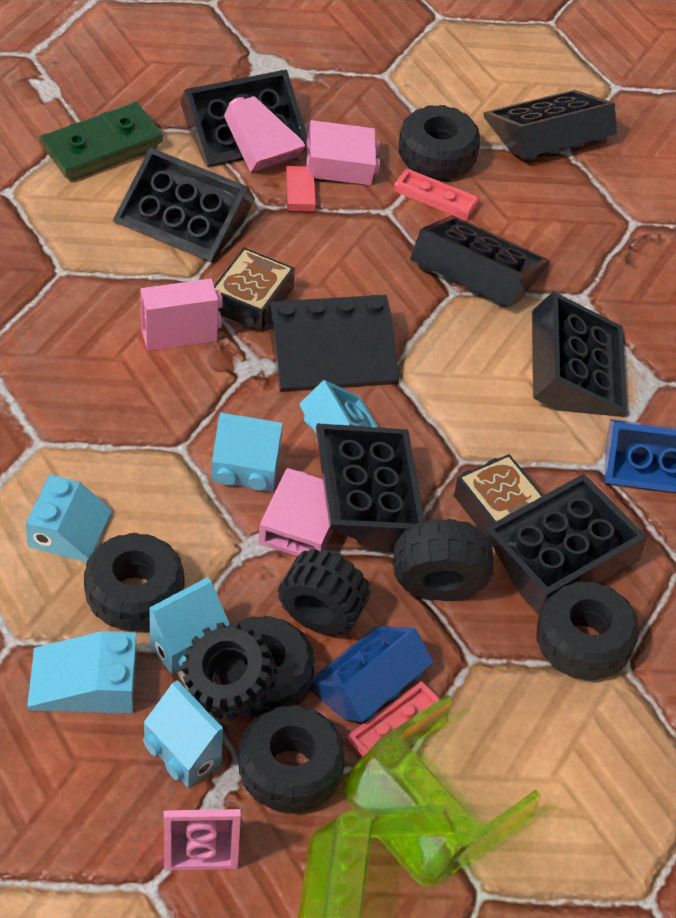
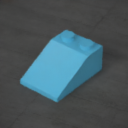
(85, 674)

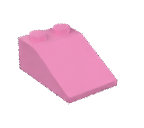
(201, 839)

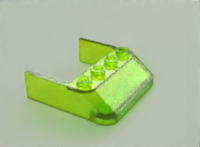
(398, 778)
(340, 855)

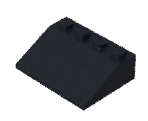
(207, 104)
(553, 123)
(184, 205)
(478, 260)
(333, 341)
(577, 359)
(369, 482)
(565, 540)

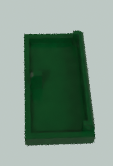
(101, 140)

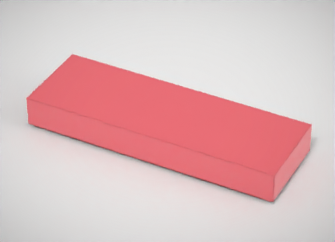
(436, 194)
(390, 717)

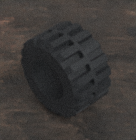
(324, 592)
(218, 647)

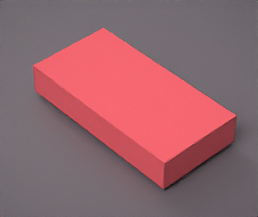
(300, 189)

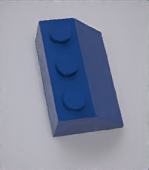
(641, 455)
(372, 672)

